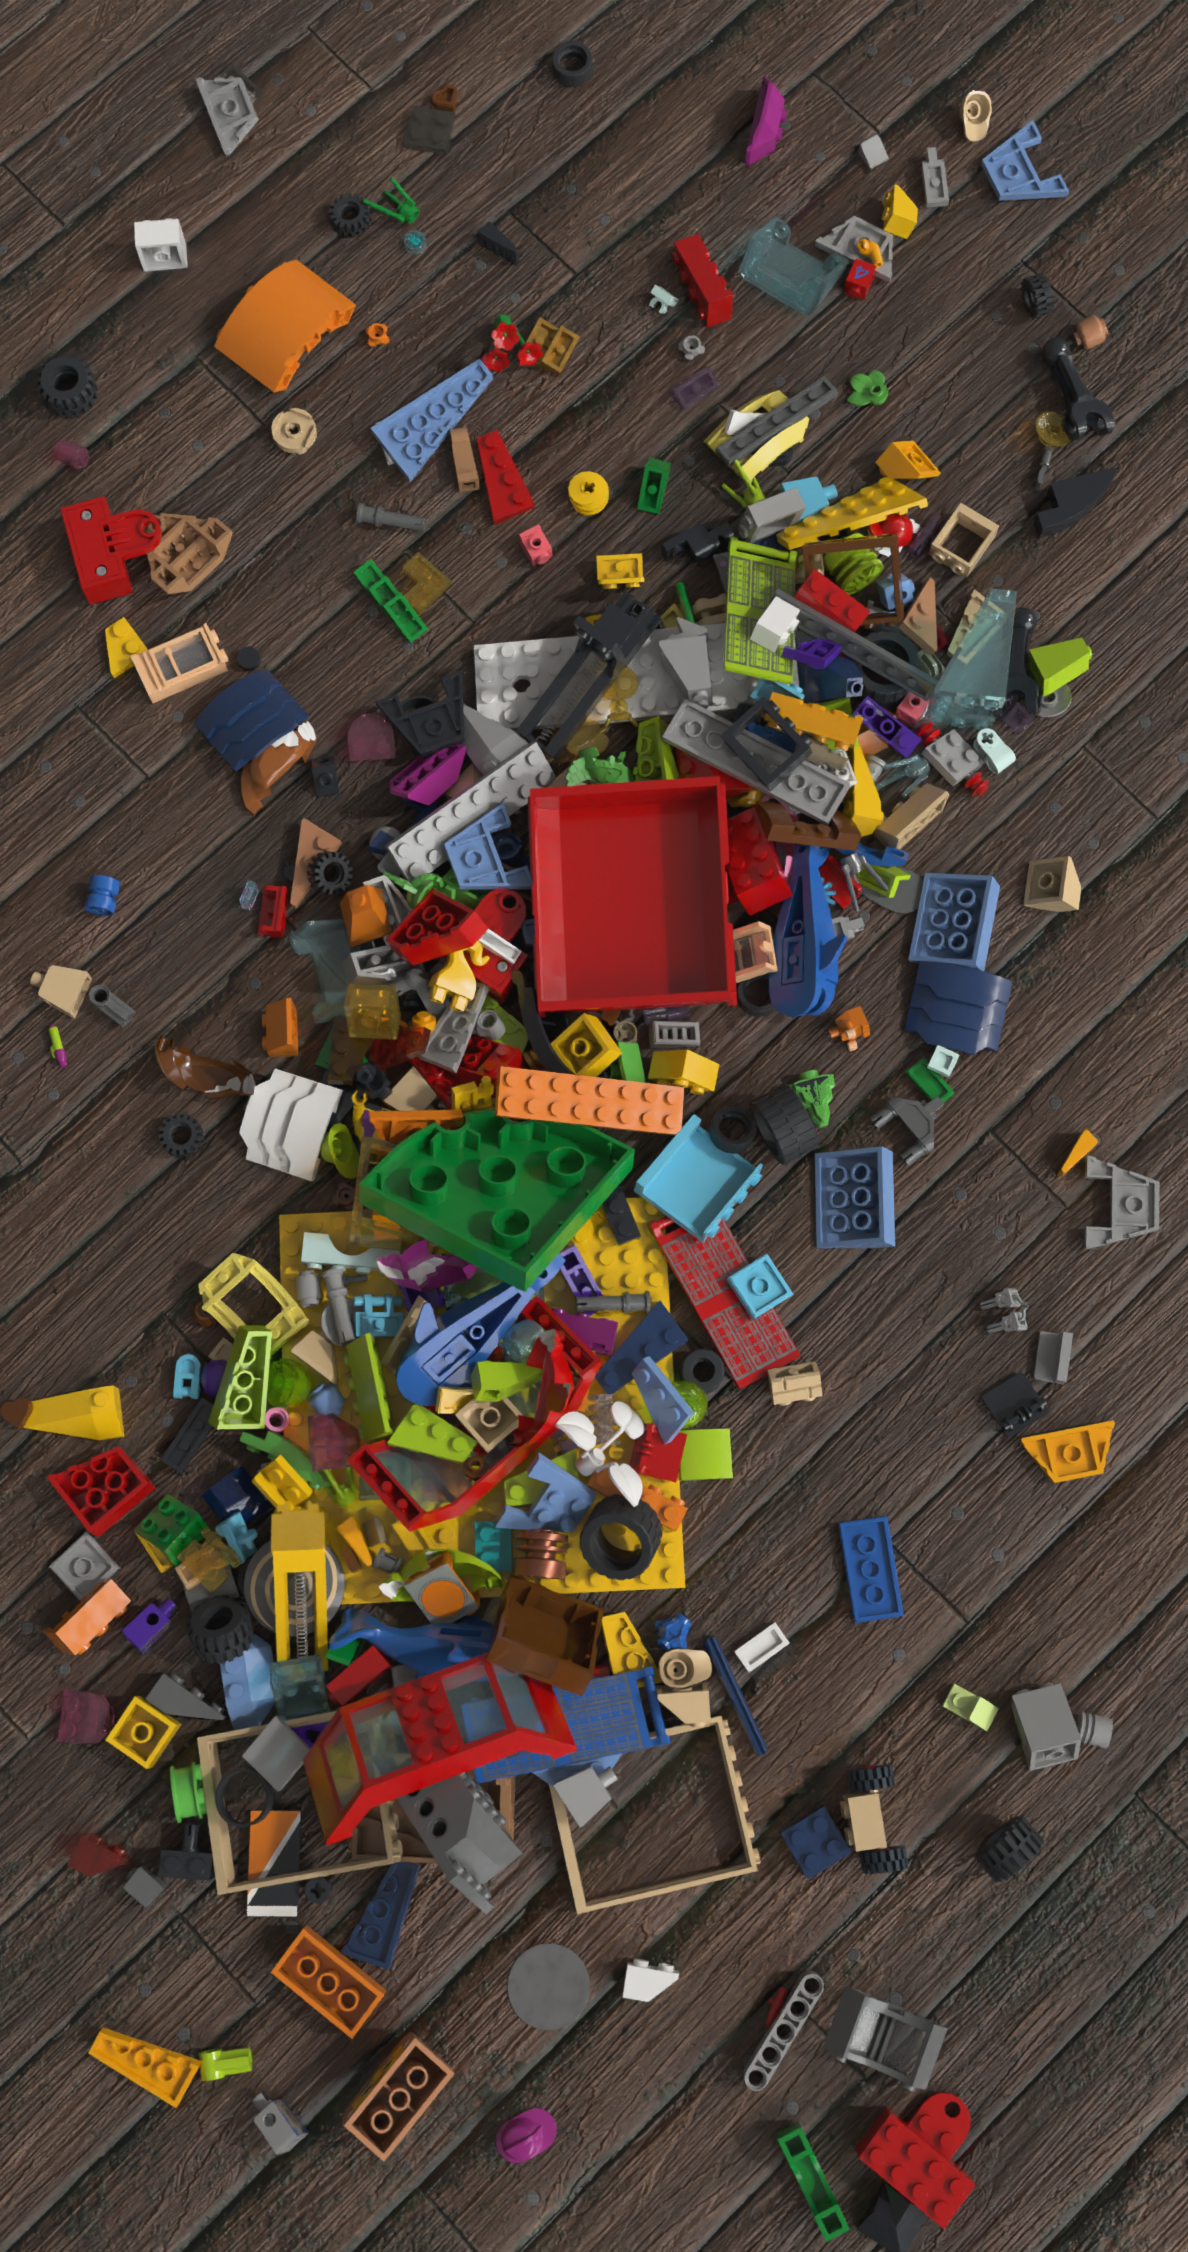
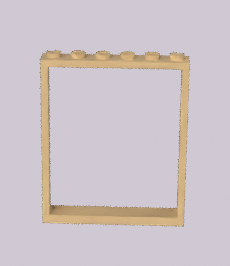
(740, 1807)
(219, 1827)

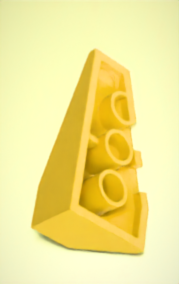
(84, 1414)

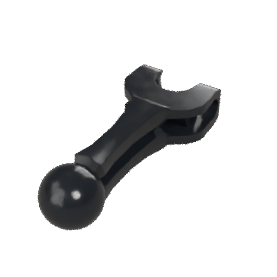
(1080, 403)
(1019, 683)

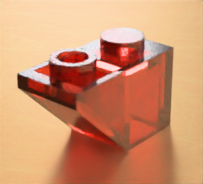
(94, 1856)

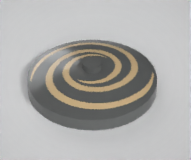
(261, 1595)

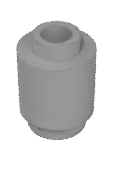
(308, 1289)

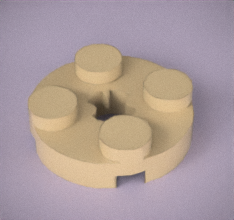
(298, 442)

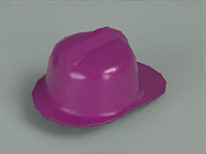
(526, 2135)

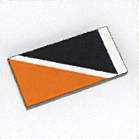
(274, 1852)

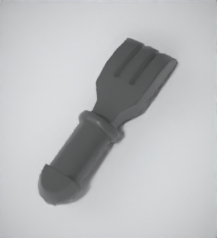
(1044, 465)

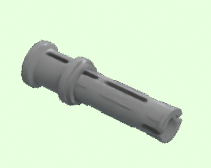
(337, 1295)

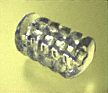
(603, 1421)

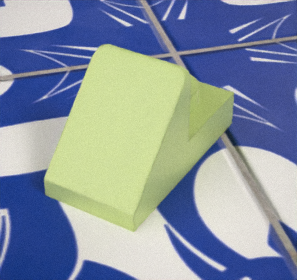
(970, 1707)

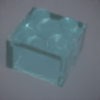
(300, 1687)

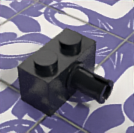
(188, 1860)

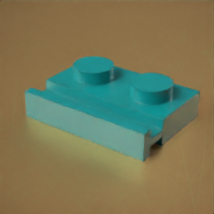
(494, 1546)

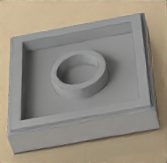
(84, 1565)
(277, 1753)

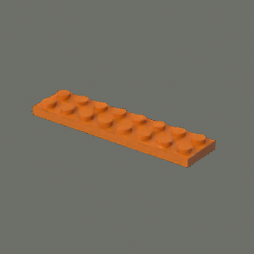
(588, 1101)

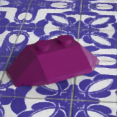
(766, 122)
(429, 776)

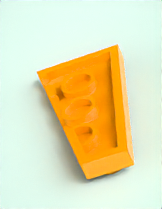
(148, 2065)

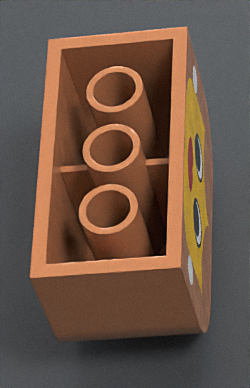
(396, 2095)

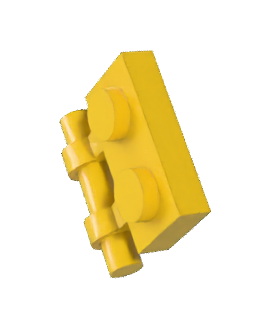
(466, 1097)

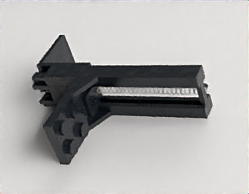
(615, 641)

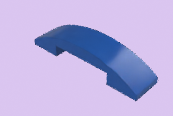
(891, 857)

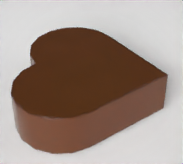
(446, 98)
(17, 1411)

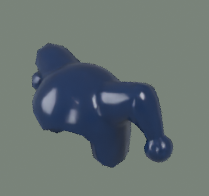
(511, 850)

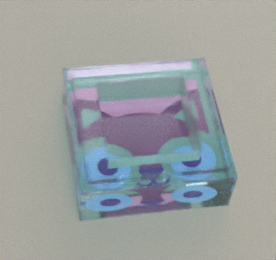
(249, 895)

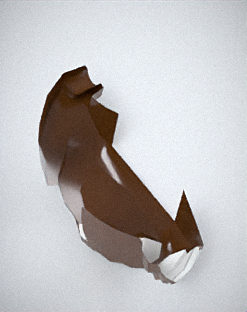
(203, 1074)

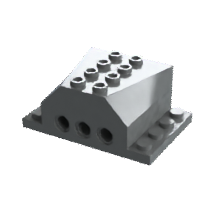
(462, 1834)

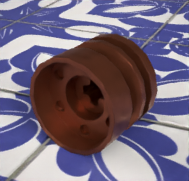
(540, 1554)

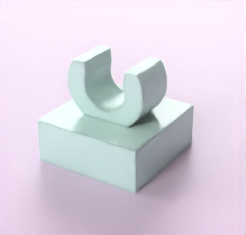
(664, 297)
(943, 1061)

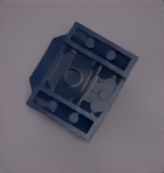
(249, 718)
(957, 1007)

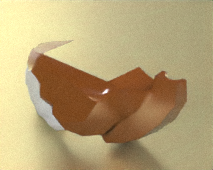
(274, 762)

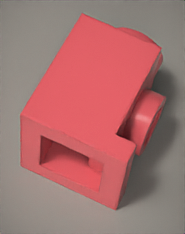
(529, 540)
(911, 713)

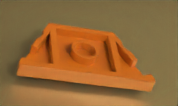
(399, 1125)

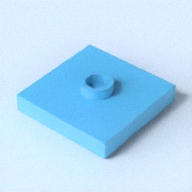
(759, 1286)

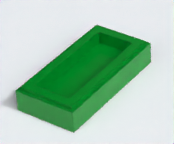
(929, 1082)

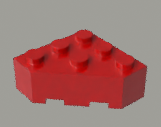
(435, 929)

